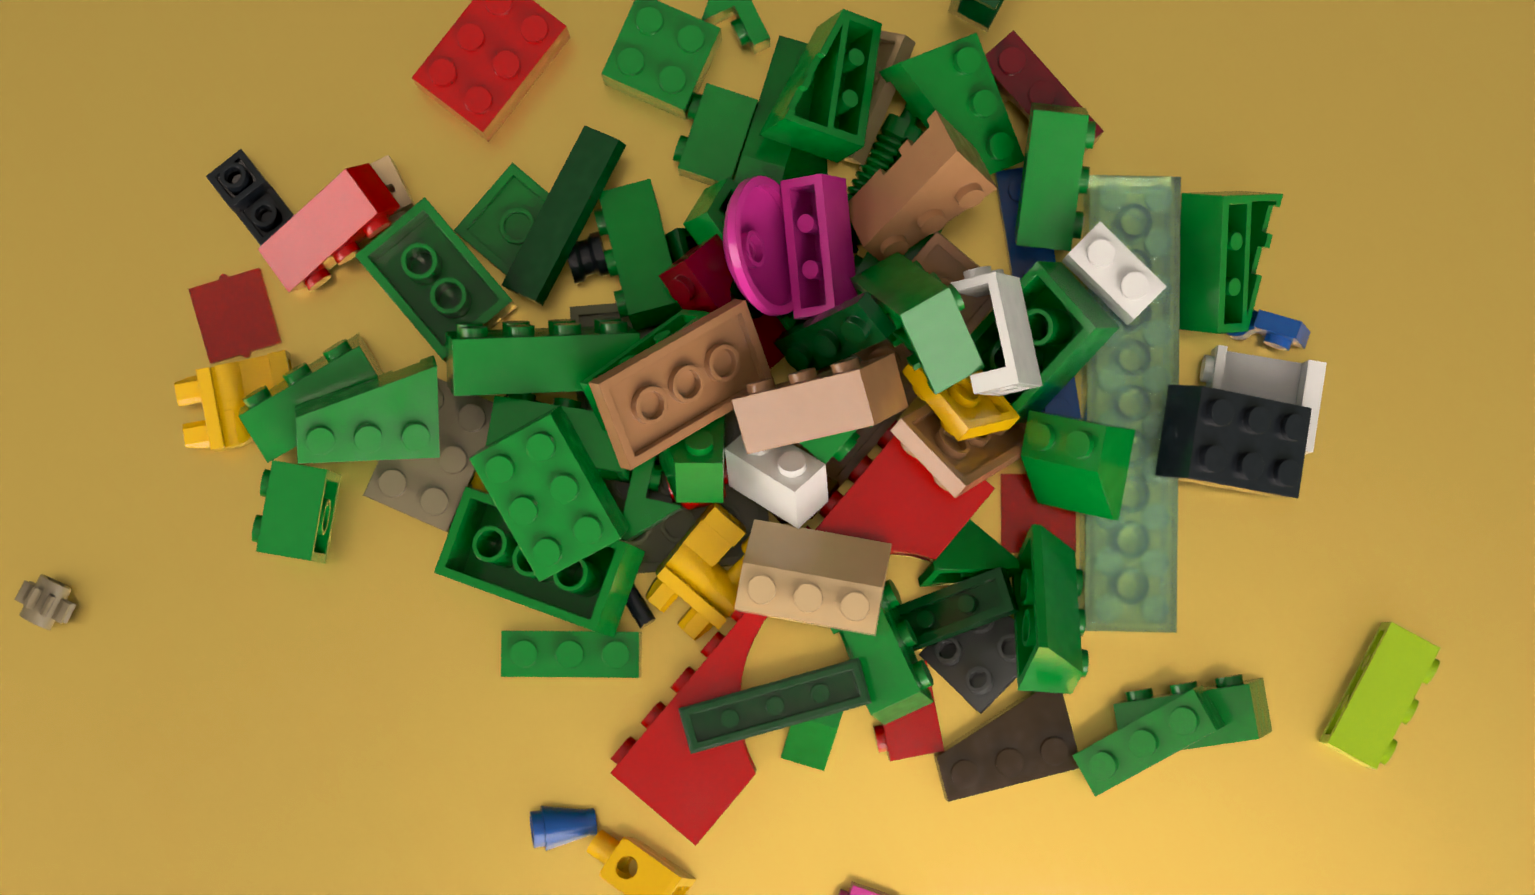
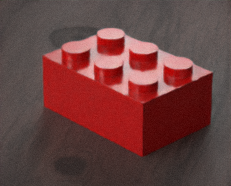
(491, 61)

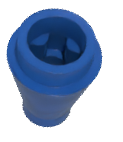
(561, 825)

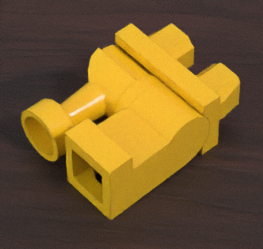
(221, 396)
(696, 576)

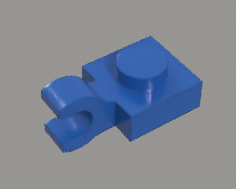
(1278, 330)

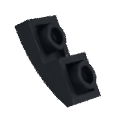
(250, 196)

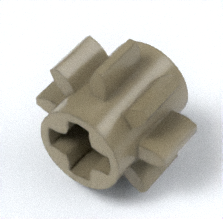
(45, 602)

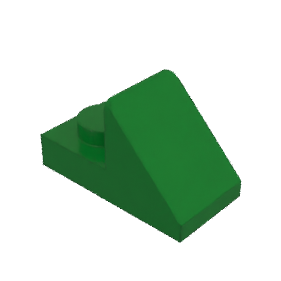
(747, 25)
(641, 511)

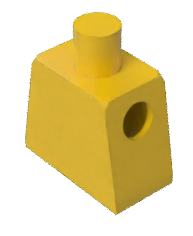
(654, 872)

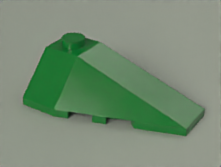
(766, 156)

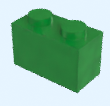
(716, 135)

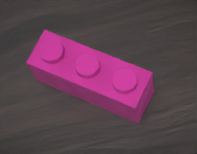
(818, 243)

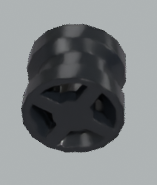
(588, 258)

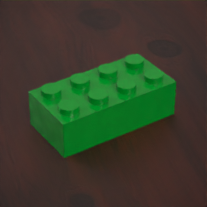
(531, 358)
(487, 557)

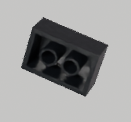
(1233, 441)

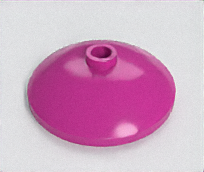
(757, 245)

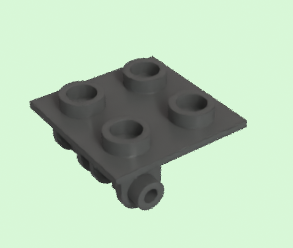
(977, 661)

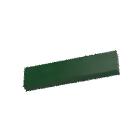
(563, 215)
(774, 705)

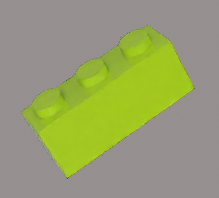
(1381, 695)

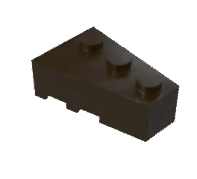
(1011, 748)

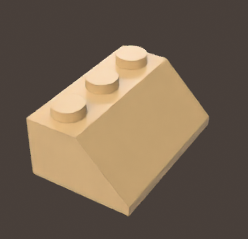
(813, 577)

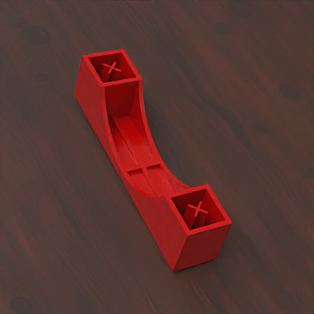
(888, 503)

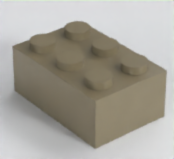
(434, 486)

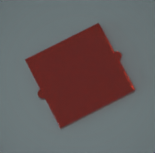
(235, 316)
(1021, 509)

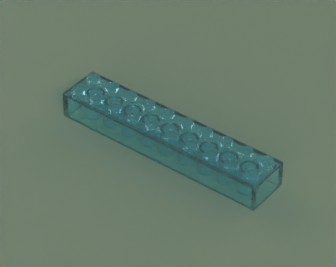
(1133, 561)

